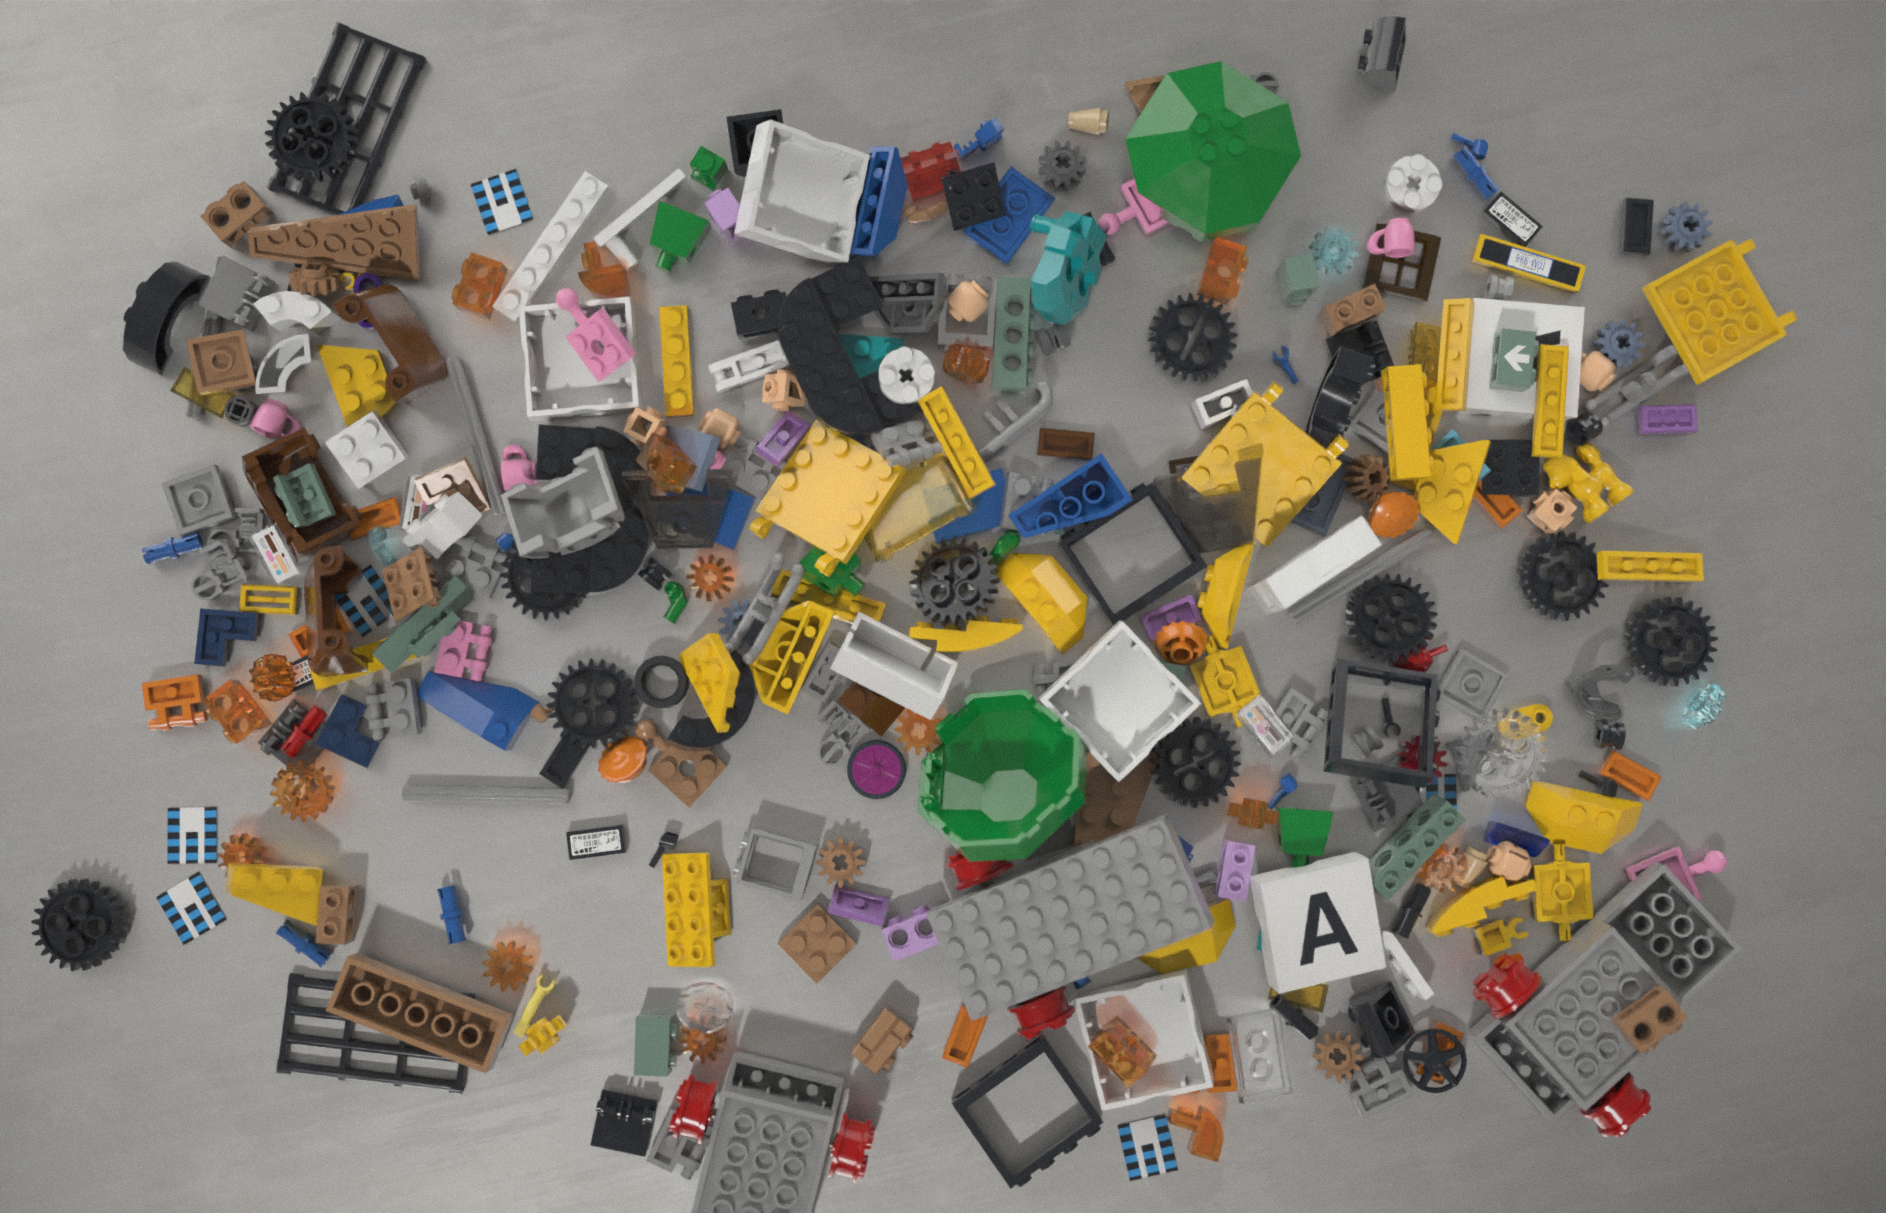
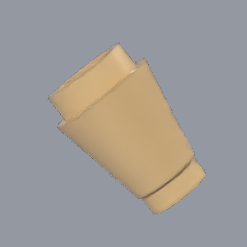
(1090, 121)
(1475, 863)

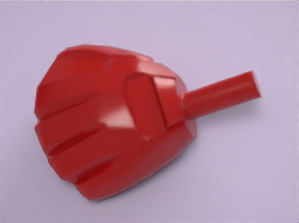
(1422, 661)

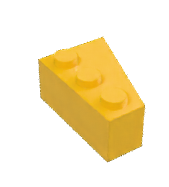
(280, 888)

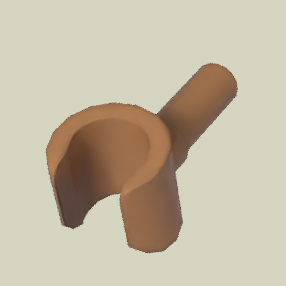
(540, 713)

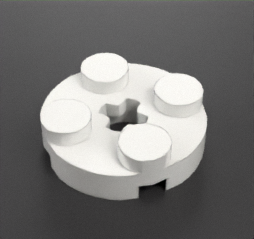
(1417, 168)
(905, 359)

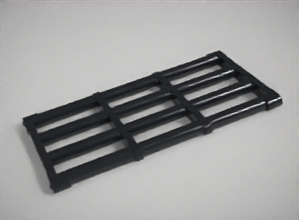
(369, 103)
(347, 1044)

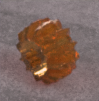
(965, 363)
(704, 585)
(273, 677)
(241, 844)
(696, 1046)

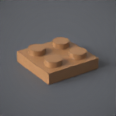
(221, 362)
(817, 943)

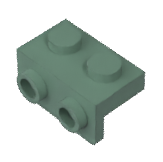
(304, 497)

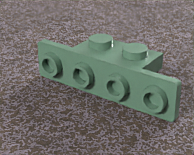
(424, 627)

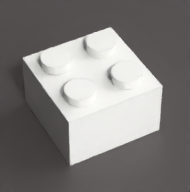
(366, 448)

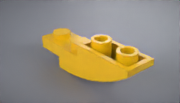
(978, 634)
(1468, 905)

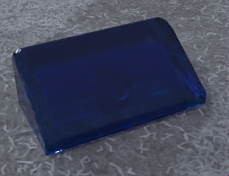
(1499, 832)

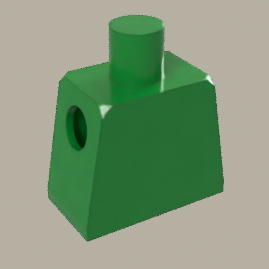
(677, 235)
(842, 577)
(1302, 833)

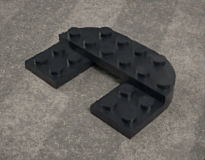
(819, 359)
(617, 557)

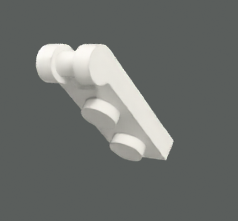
(748, 366)
(1402, 963)

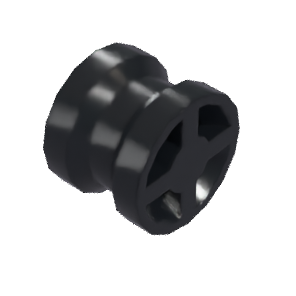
(1584, 428)
(655, 574)
(1609, 735)

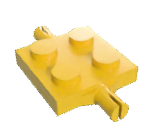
(1224, 680)
(1562, 892)

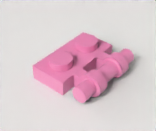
(455, 651)

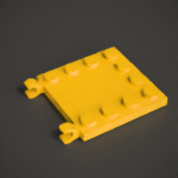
(1716, 310)
(1291, 462)
(828, 494)

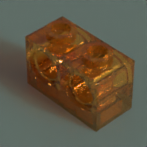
(487, 287)
(241, 707)

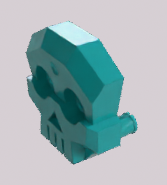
(1067, 265)

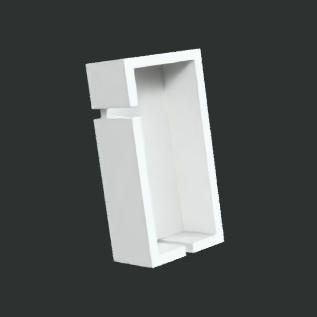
(892, 665)

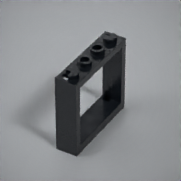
(1138, 494)
(1391, 677)
(1001, 1073)

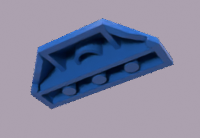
(880, 202)

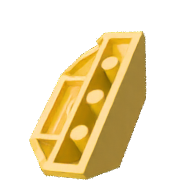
(1223, 593)
(1046, 596)
(790, 654)
(1580, 817)
(1196, 949)

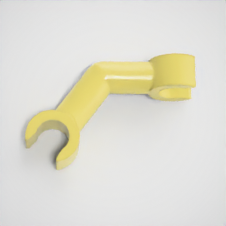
(532, 1006)

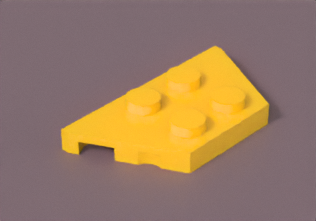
(357, 381)
(1451, 487)
(712, 676)

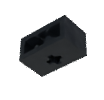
(746, 313)

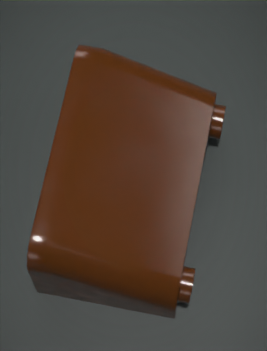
(418, 358)
(281, 459)
(326, 645)

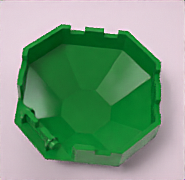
(1212, 150)
(1001, 776)

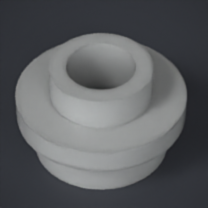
(420, 189)

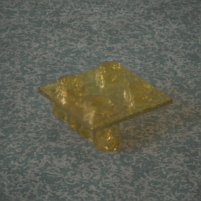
(1426, 348)

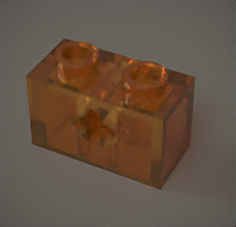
(1122, 1051)

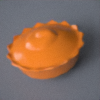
(1393, 514)
(1181, 642)
(623, 760)

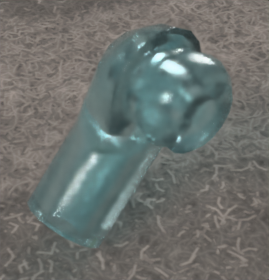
(382, 551)

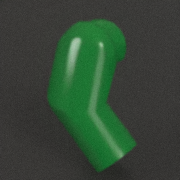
(1004, 545)
(677, 600)

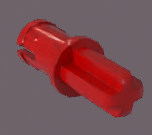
(303, 731)

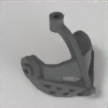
(1594, 704)

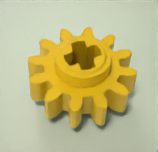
(542, 1035)

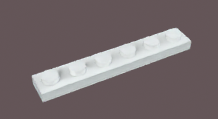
(551, 246)

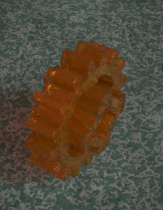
(314, 794)

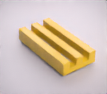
(293, 600)

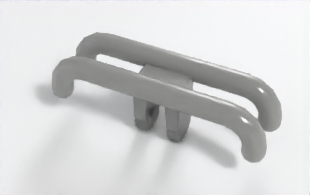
(1637, 386)
(1018, 425)
(765, 609)

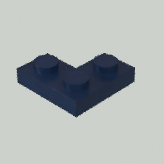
(217, 628)
(341, 736)

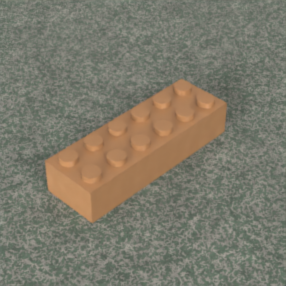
(419, 1012)

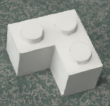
(1221, 404)

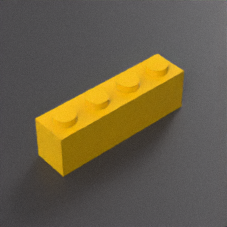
(1406, 422)

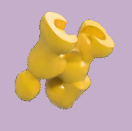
(1585, 486)

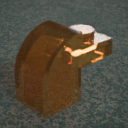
(600, 280)
(1206, 1133)

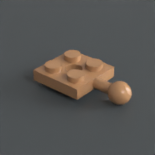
(667, 766)

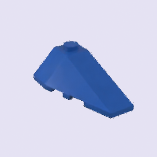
(1080, 497)
(484, 708)

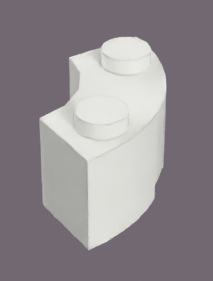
(292, 309)
(281, 362)
(442, 526)

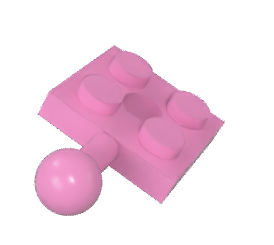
(1143, 209)
(585, 337)
(1673, 859)

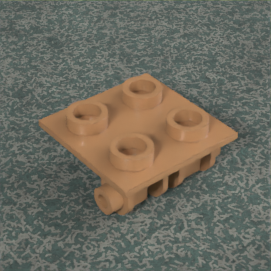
(411, 584)

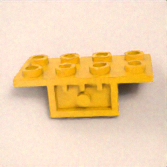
(694, 909)

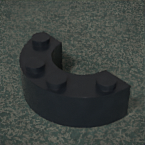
(155, 311)
(1337, 394)
(700, 733)

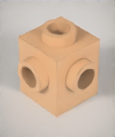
(782, 391)
(637, 422)
(1552, 510)

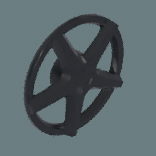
(1435, 1061)

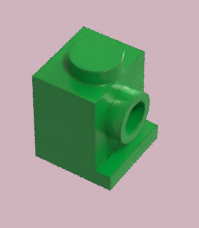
(708, 168)

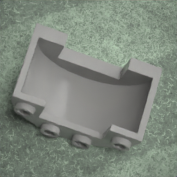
(566, 512)

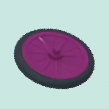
(876, 769)

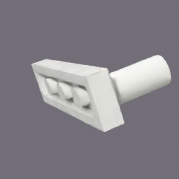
(611, 234)

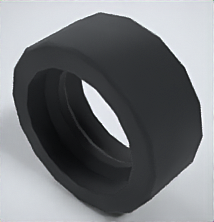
(640, 682)

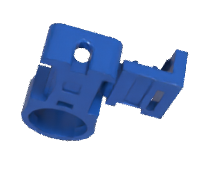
(986, 136)

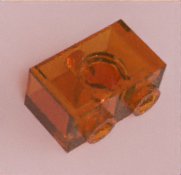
(1223, 254)
(666, 464)

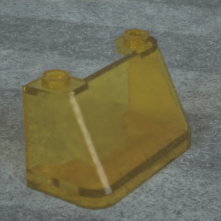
(919, 506)

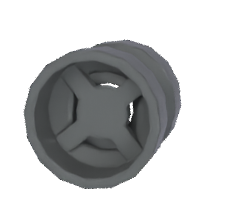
(1052, 338)
(245, 414)

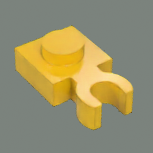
(1496, 937)

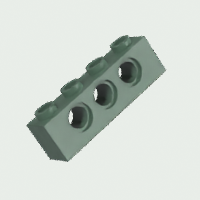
(1003, 378)
(1413, 845)

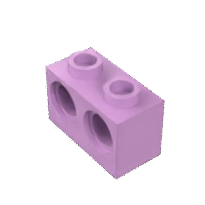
(724, 212)
(1234, 870)
(916, 939)

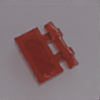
(927, 181)

